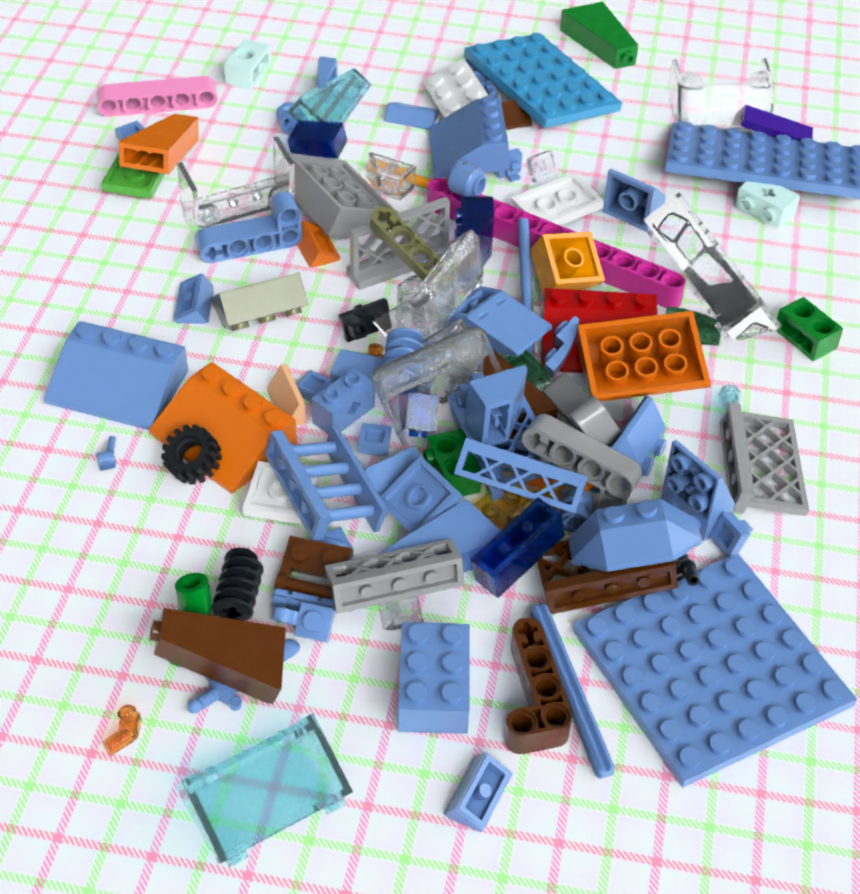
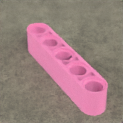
(168, 96)

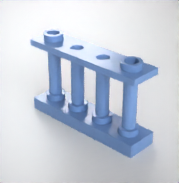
(308, 498)

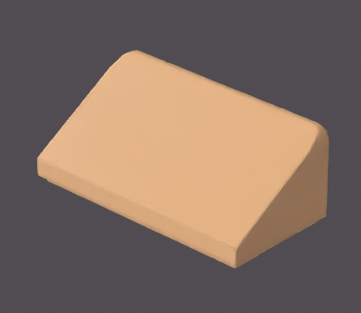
(286, 394)

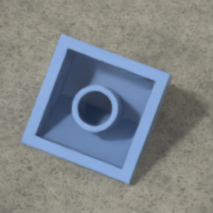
(630, 199)

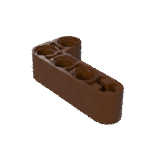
(536, 682)

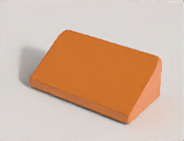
(316, 246)

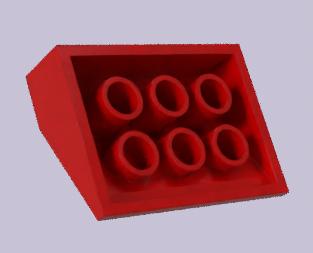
(589, 308)

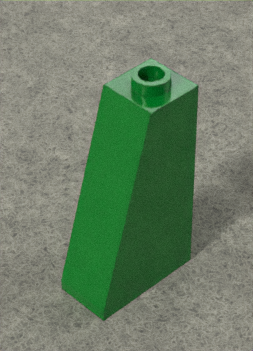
(600, 33)

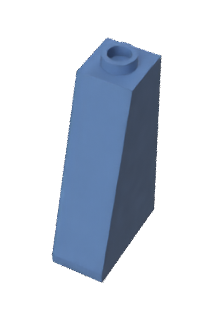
(462, 523)

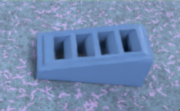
(326, 70)

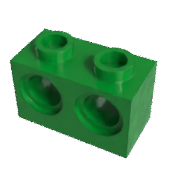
(809, 329)
(443, 454)

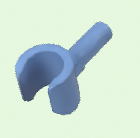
(107, 459)

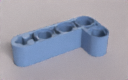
(253, 235)

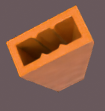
(160, 144)

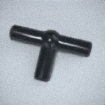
(687, 570)

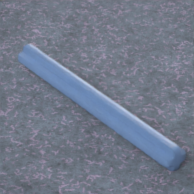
(581, 711)

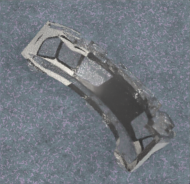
(717, 280)

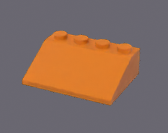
(642, 356)
(232, 415)

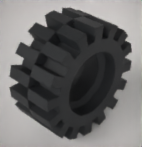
(181, 444)

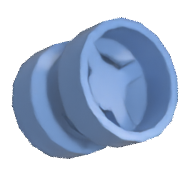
(573, 521)

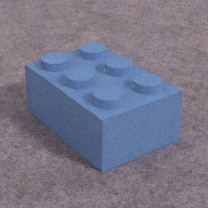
(434, 678)

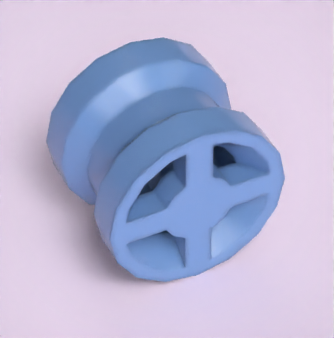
(286, 121)

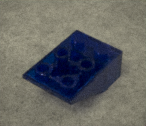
(478, 215)

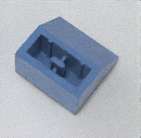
(495, 405)

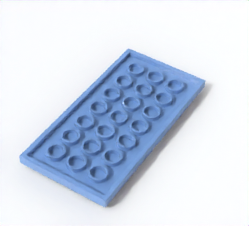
(764, 159)

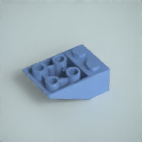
(503, 319)
(695, 489)

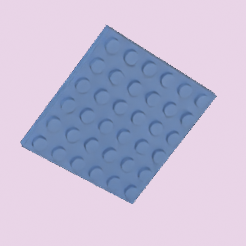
(713, 669)

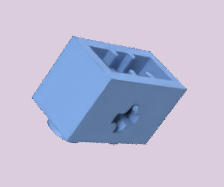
(343, 401)

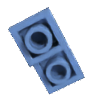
(564, 341)

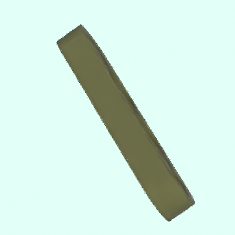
(403, 251)

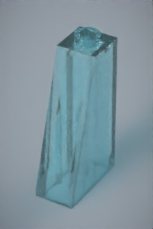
(332, 100)

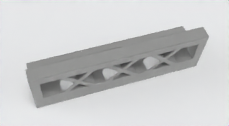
(396, 578)

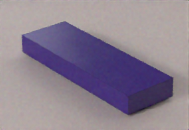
(773, 124)

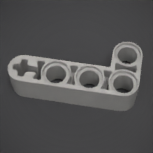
(582, 411)
(585, 456)

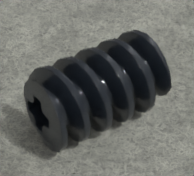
(238, 585)

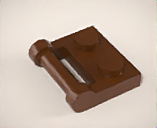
(309, 558)

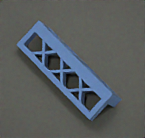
(523, 464)

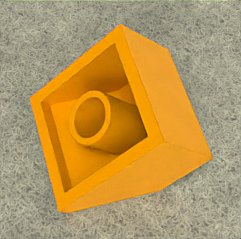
(567, 261)

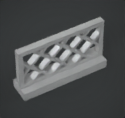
(388, 265)
(740, 460)

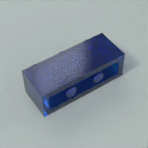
(517, 547)

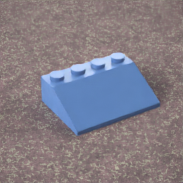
(472, 135)
(116, 375)

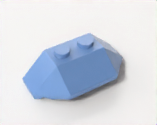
(642, 437)
(634, 536)

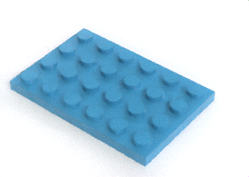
(542, 79)

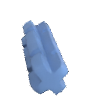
(283, 598)

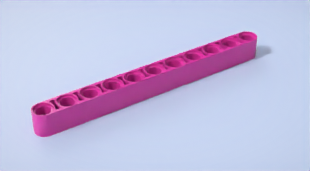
(618, 267)

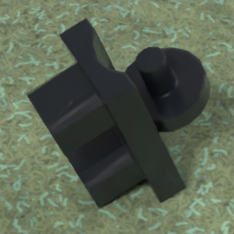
(359, 321)

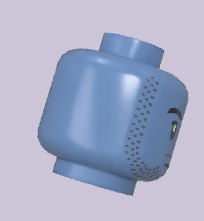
(466, 179)

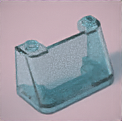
(264, 790)

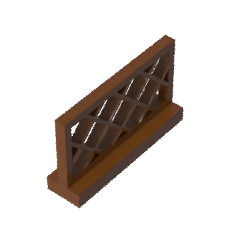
(599, 587)

